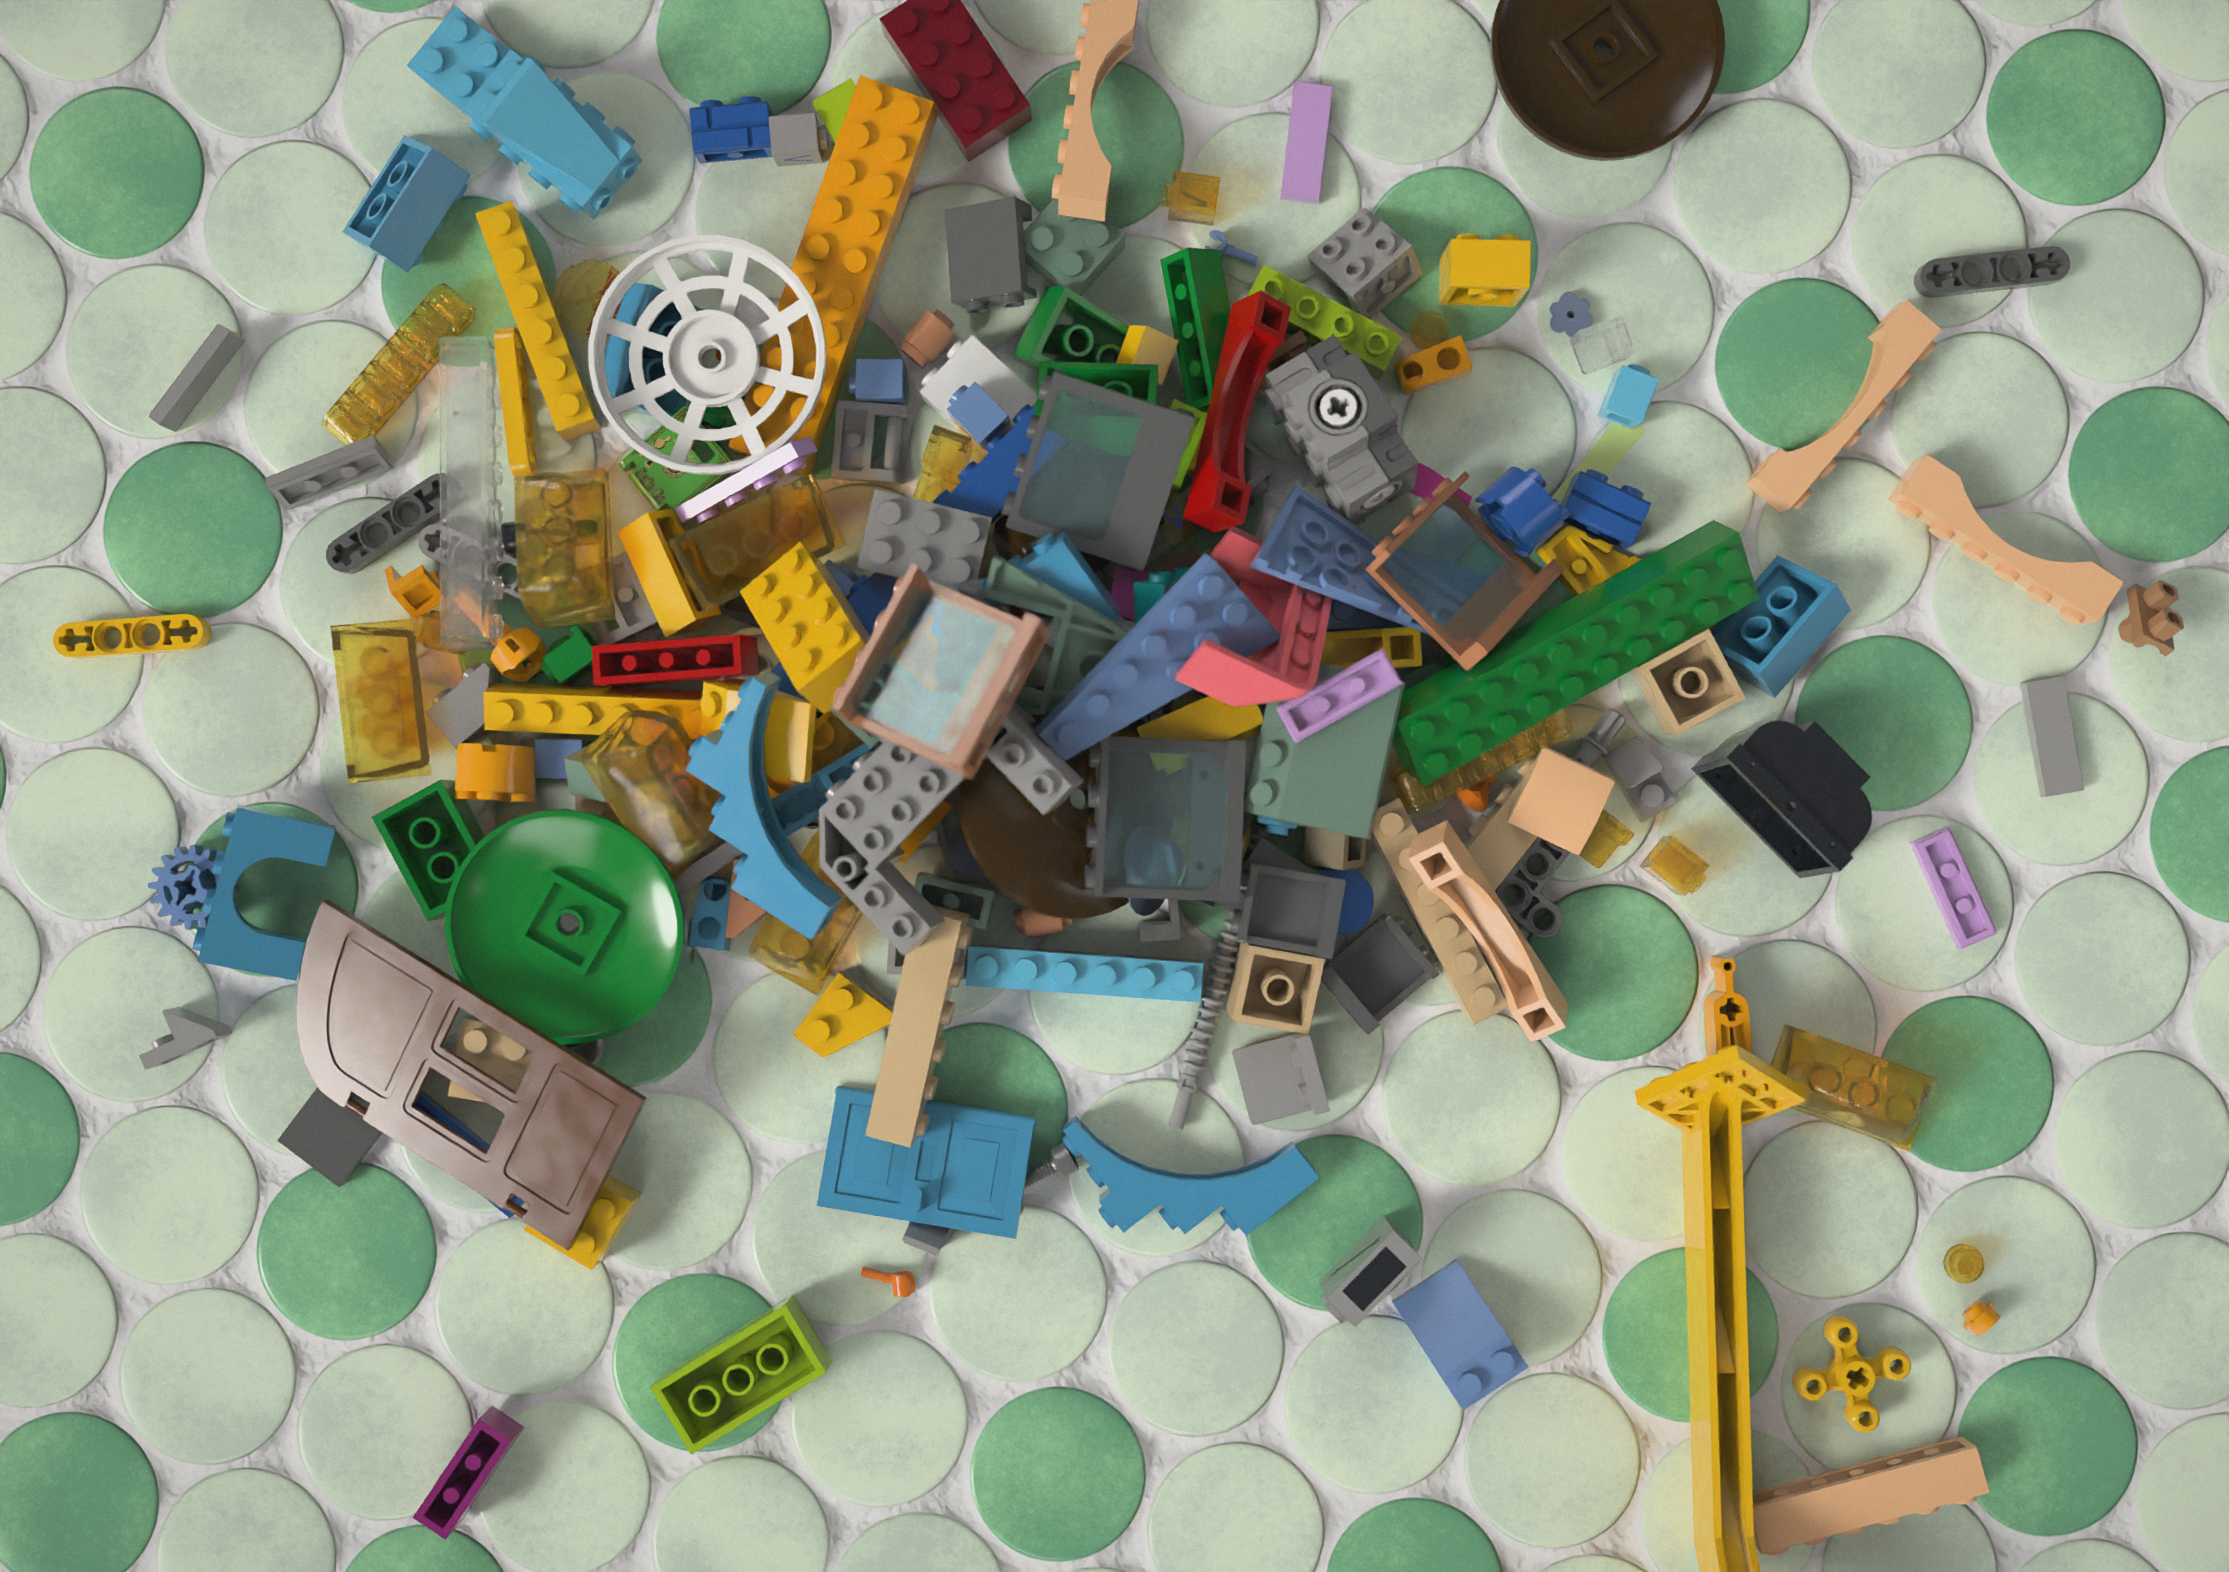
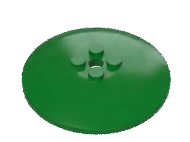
(510, 937)

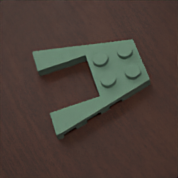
(1082, 637)

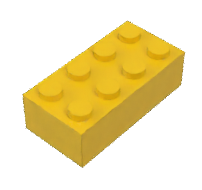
(807, 624)

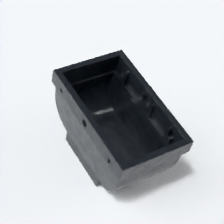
(1800, 790)

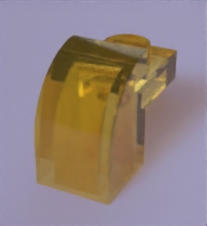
(942, 462)

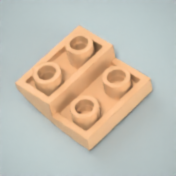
(1561, 800)

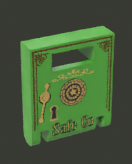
(667, 486)

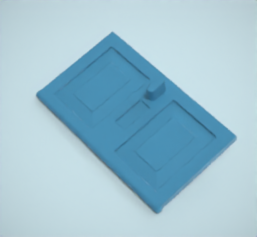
(957, 1176)

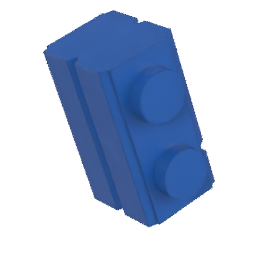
(731, 130)
(1605, 509)

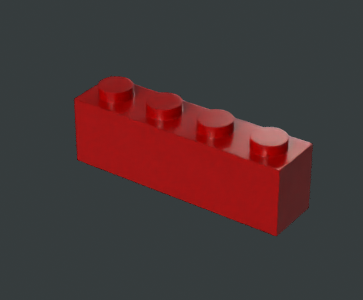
(675, 661)

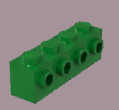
(1198, 318)

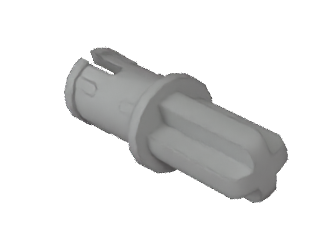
(1599, 738)

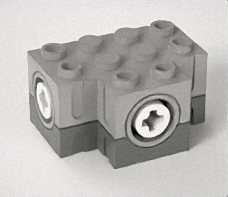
(1341, 429)

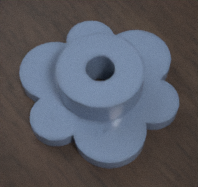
(1577, 308)

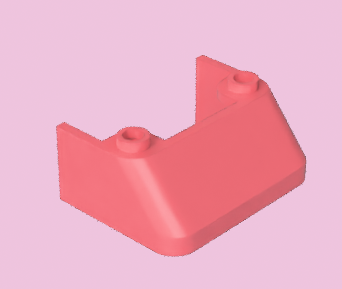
(1283, 668)

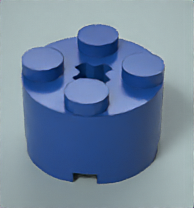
(1521, 509)

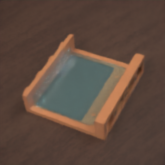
(1457, 575)
(939, 672)

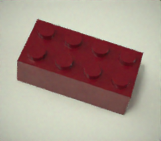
(957, 72)

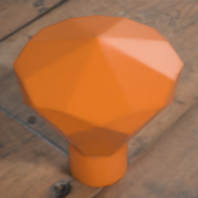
(1477, 795)

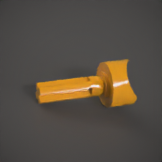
(515, 648)

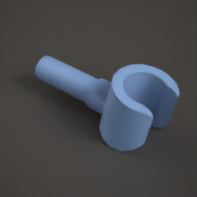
(1231, 251)

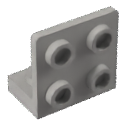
(1367, 262)
(1280, 1078)

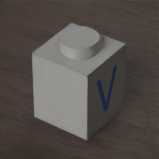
(797, 139)

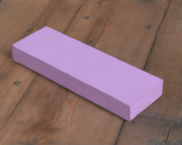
(1306, 142)
(1339, 696)
(1953, 888)

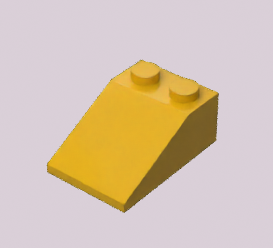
(787, 733)

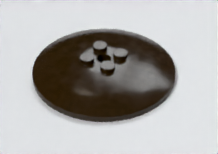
(1612, 107)
(1030, 854)

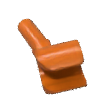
(902, 1281)

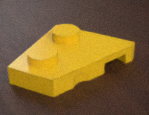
(1583, 559)
(842, 1017)

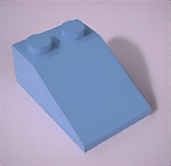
(1460, 1334)

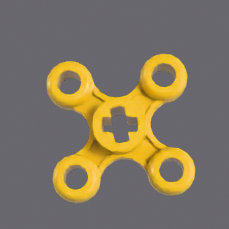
(1856, 1387)

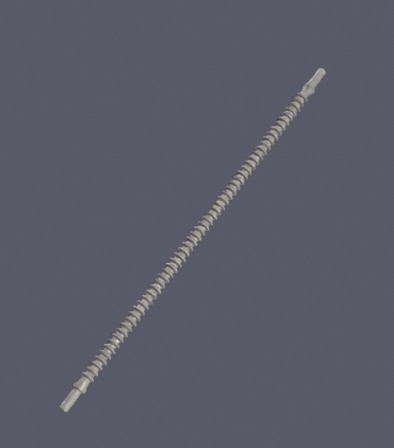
(1228, 946)

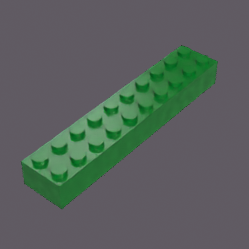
(1573, 651)

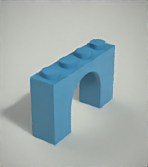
(1063, 567)
(229, 937)

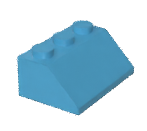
(407, 203)
(617, 349)
(1782, 628)

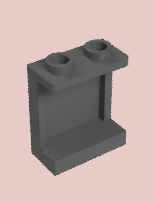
(988, 254)
(1288, 910)
(1378, 971)

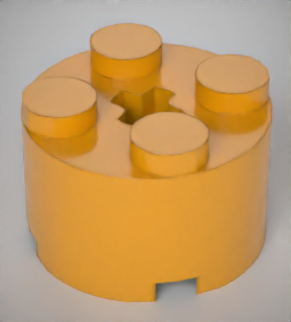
(495, 772)

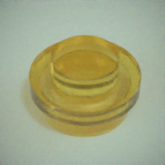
(1428, 330)
(1963, 1263)

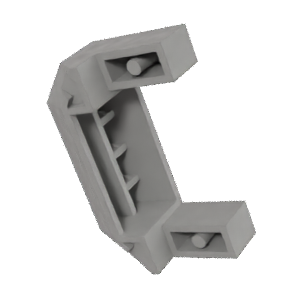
(893, 796)

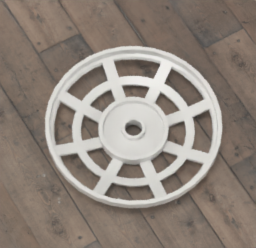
(689, 341)

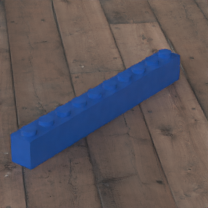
(980, 492)

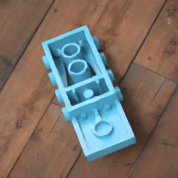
(527, 114)

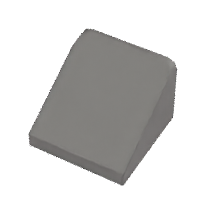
(925, 1237)

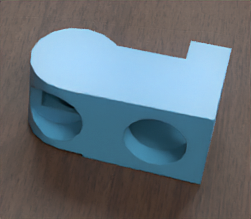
(711, 914)

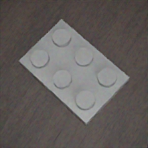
(936, 538)

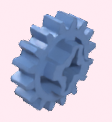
(175, 886)

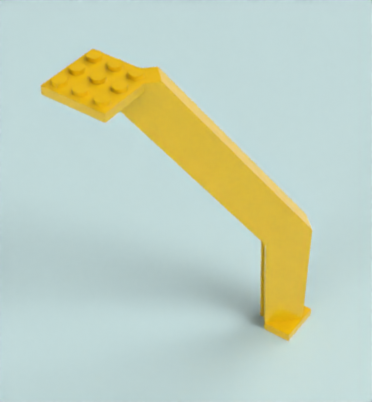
(1710, 1106)

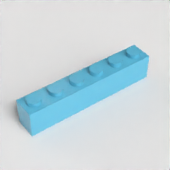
(1084, 973)

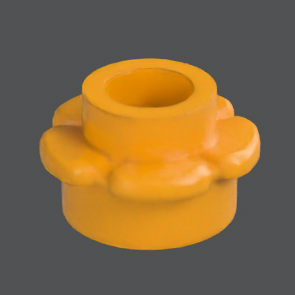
(1980, 1317)

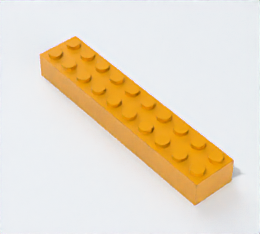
(846, 248)

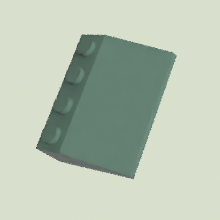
(1329, 777)

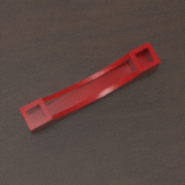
(1218, 485)

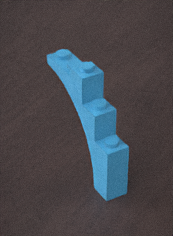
(770, 869)
(1134, 1190)

